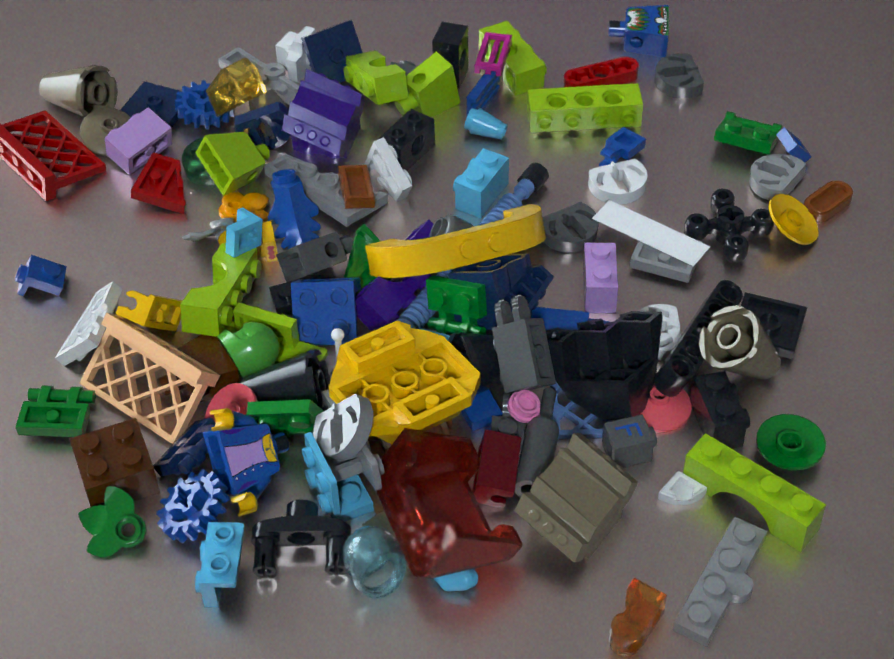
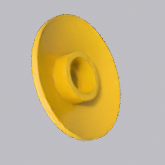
(793, 219)

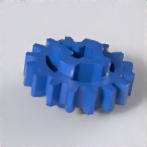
(196, 107)
(192, 506)

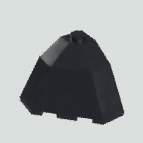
(608, 364)

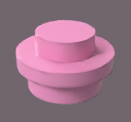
(523, 406)

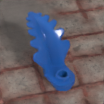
(292, 210)

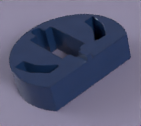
(271, 114)

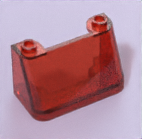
(435, 508)

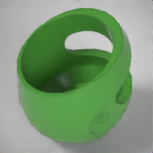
(251, 347)

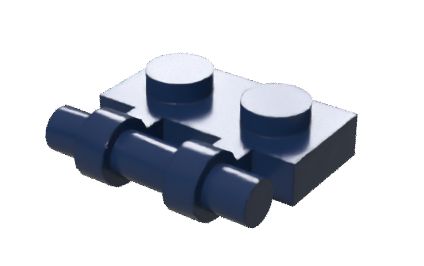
(187, 451)

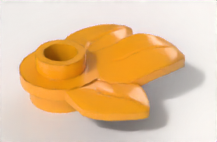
(252, 202)

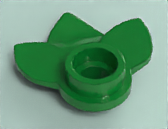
(108, 521)

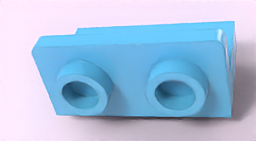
(220, 560)

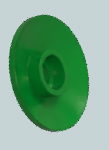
(794, 432)

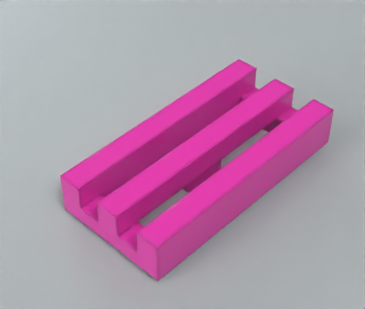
(491, 65)

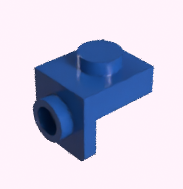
(40, 275)

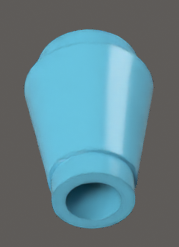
(484, 124)

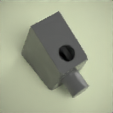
(314, 256)

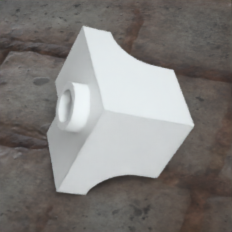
(292, 54)

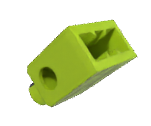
(430, 88)
(232, 159)

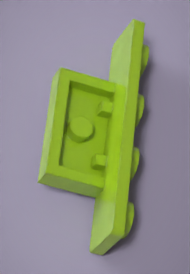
(281, 324)

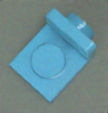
(244, 233)

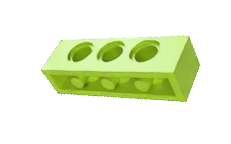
(584, 107)

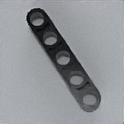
(686, 355)

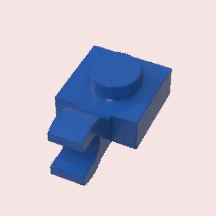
(622, 144)

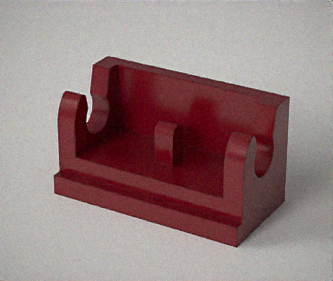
(497, 468)

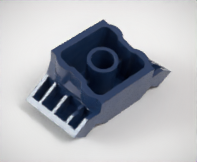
(504, 280)

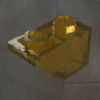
(235, 86)

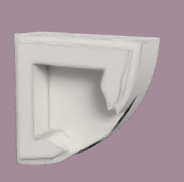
(682, 490)

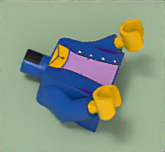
(243, 455)

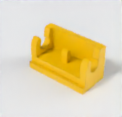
(153, 311)

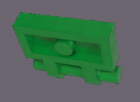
(459, 298)
(48, 415)
(285, 416)

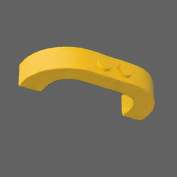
(398, 258)

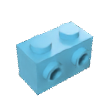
(481, 183)

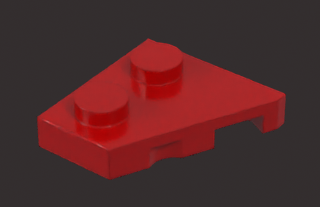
(161, 184)

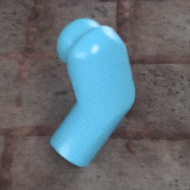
(458, 581)

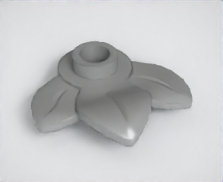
(217, 227)

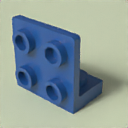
(324, 306)

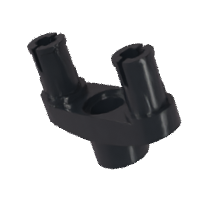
(299, 528)

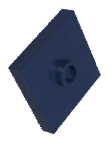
(329, 47)
(157, 98)

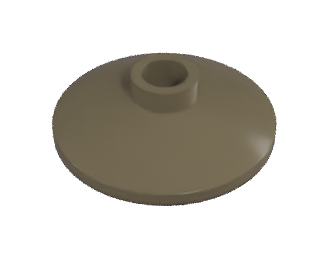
(94, 130)

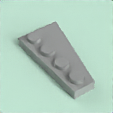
(324, 189)

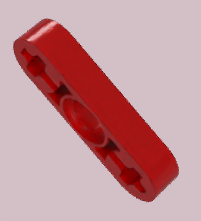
(618, 71)

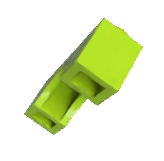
(211, 307)
(786, 509)

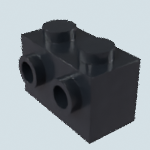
(718, 409)

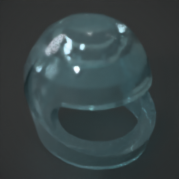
(367, 553)

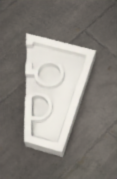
(88, 330)

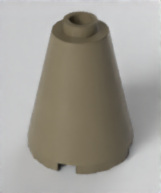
(80, 89)
(739, 344)

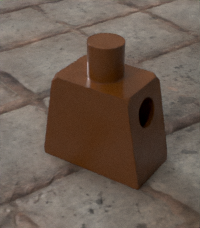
(212, 355)

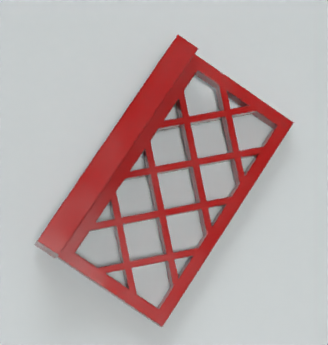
(26, 160)

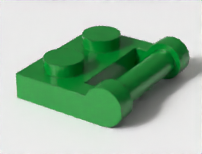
(747, 133)

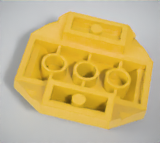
(408, 377)

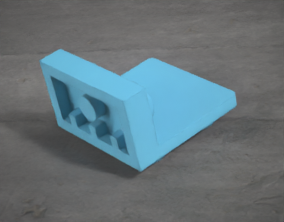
(340, 499)

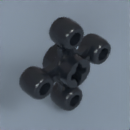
(729, 225)

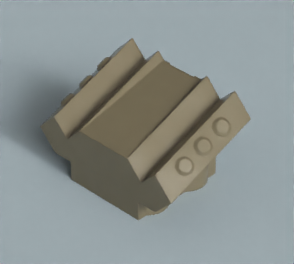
(577, 498)

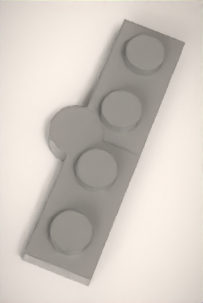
(272, 74)
(721, 582)

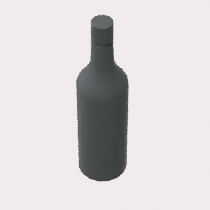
(538, 444)

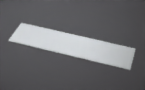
(651, 233)

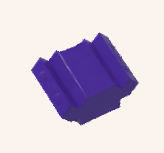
(324, 116)

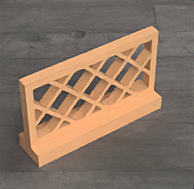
(165, 357)

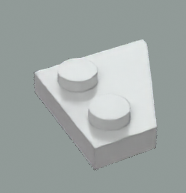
(385, 161)

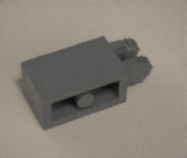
(521, 347)

